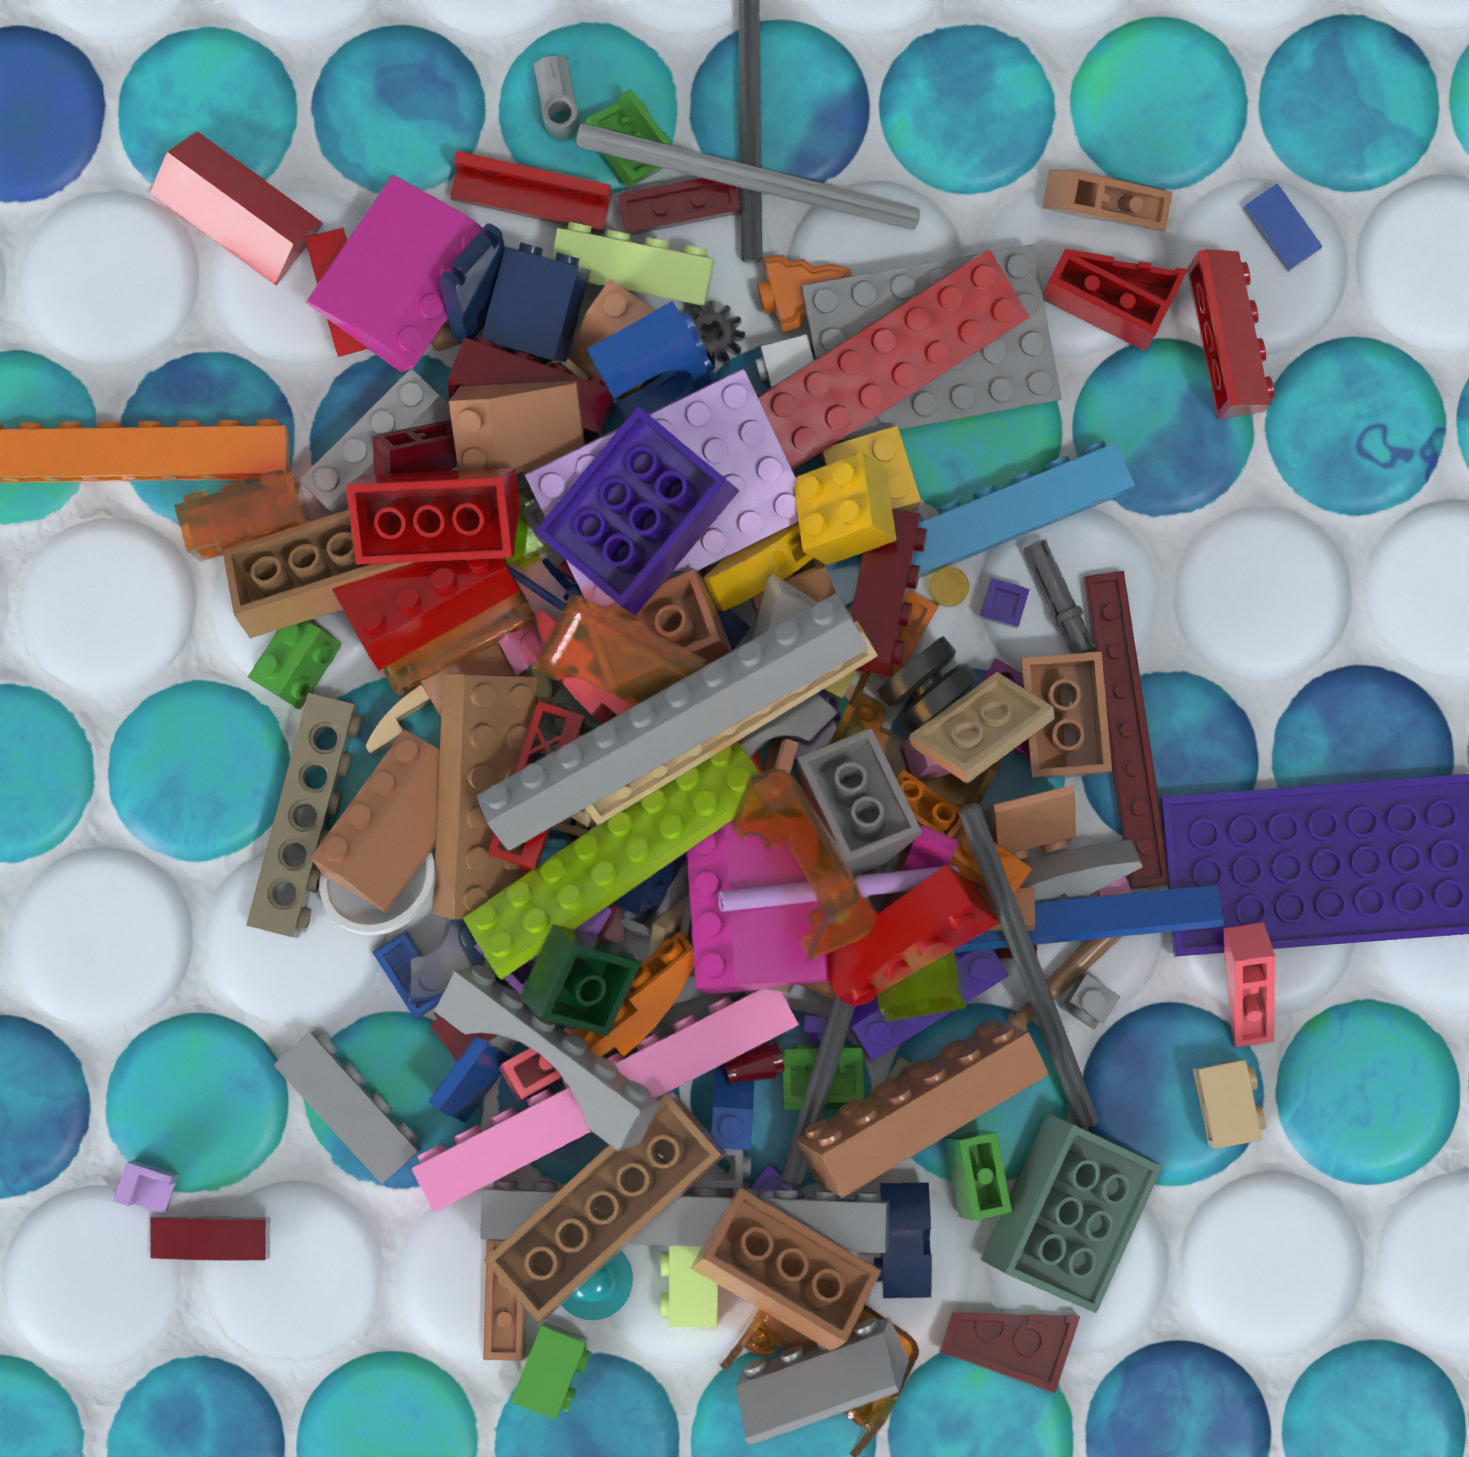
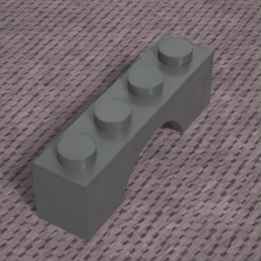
(798, 723)

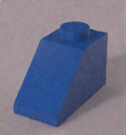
(732, 1112)

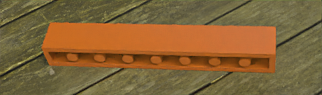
(143, 452)

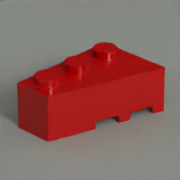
(1114, 294)

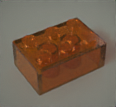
(240, 513)

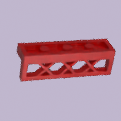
(530, 191)
(572, 729)

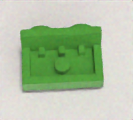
(630, 118)
(295, 662)
(847, 1081)

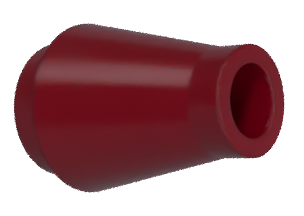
(755, 1065)

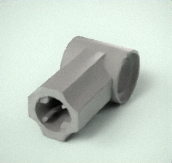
(556, 96)

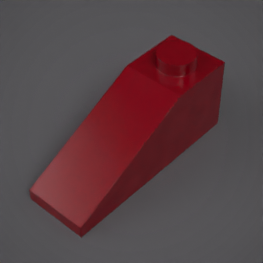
(415, 449)

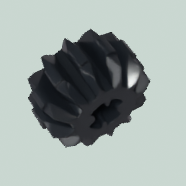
(726, 332)

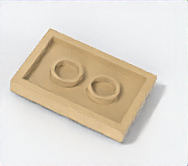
(982, 727)

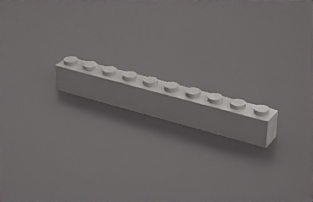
(672, 722)
(850, 1223)

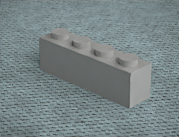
(347, 1106)

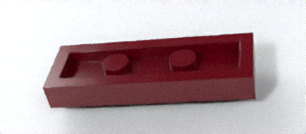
(677, 205)

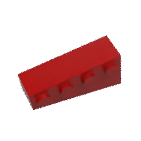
(420, 603)
(910, 935)

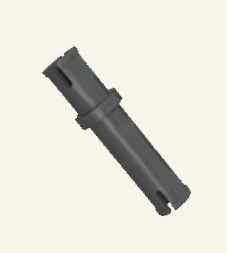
(1056, 592)

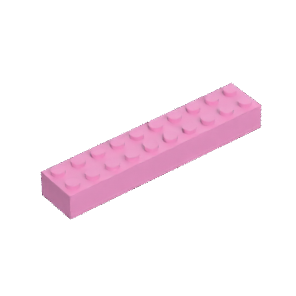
(558, 1119)

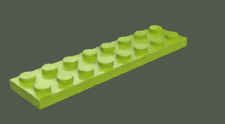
(610, 860)

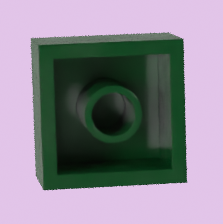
(580, 980)

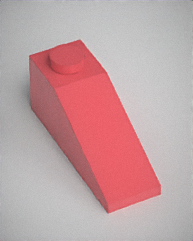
(1250, 983)

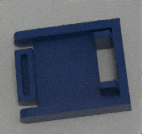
(470, 295)

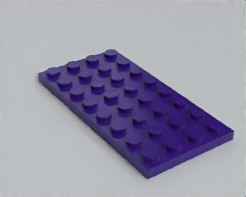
(1325, 860)

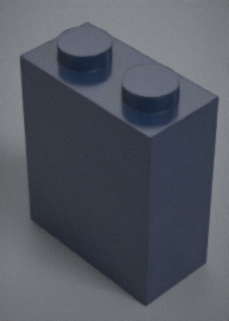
(536, 302)

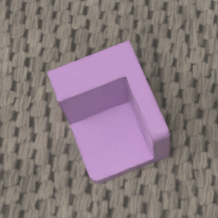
(146, 1186)

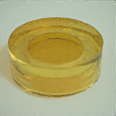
(949, 587)

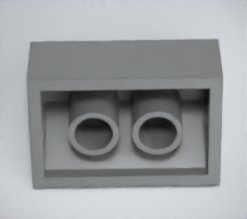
(859, 800)

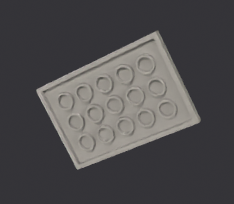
(1000, 377)

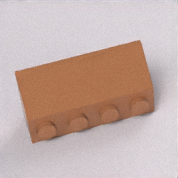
(386, 825)
(786, 1270)

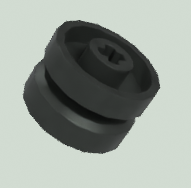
(927, 684)

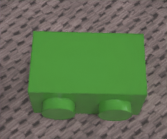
(977, 1175)
(550, 1371)

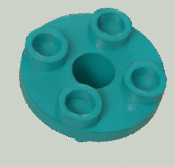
(604, 1291)

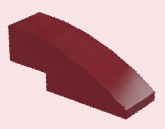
(210, 1238)

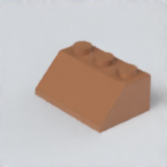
(1079, 735)

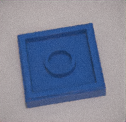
(469, 1080)

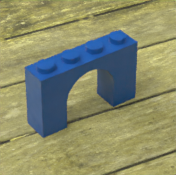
(646, 348)

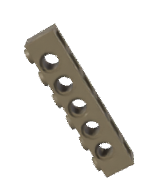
(317, 715)

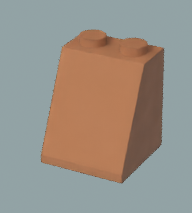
(608, 314)

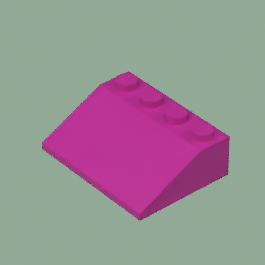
(389, 270)
(747, 945)

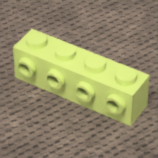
(639, 267)

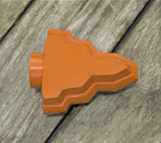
(782, 287)

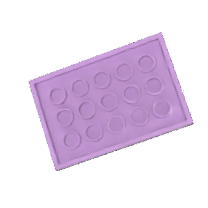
(731, 435)

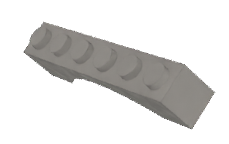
(609, 1101)

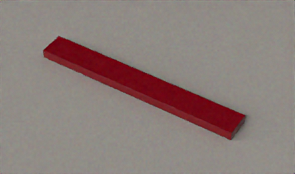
(1127, 726)

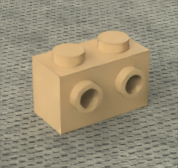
(1229, 1103)

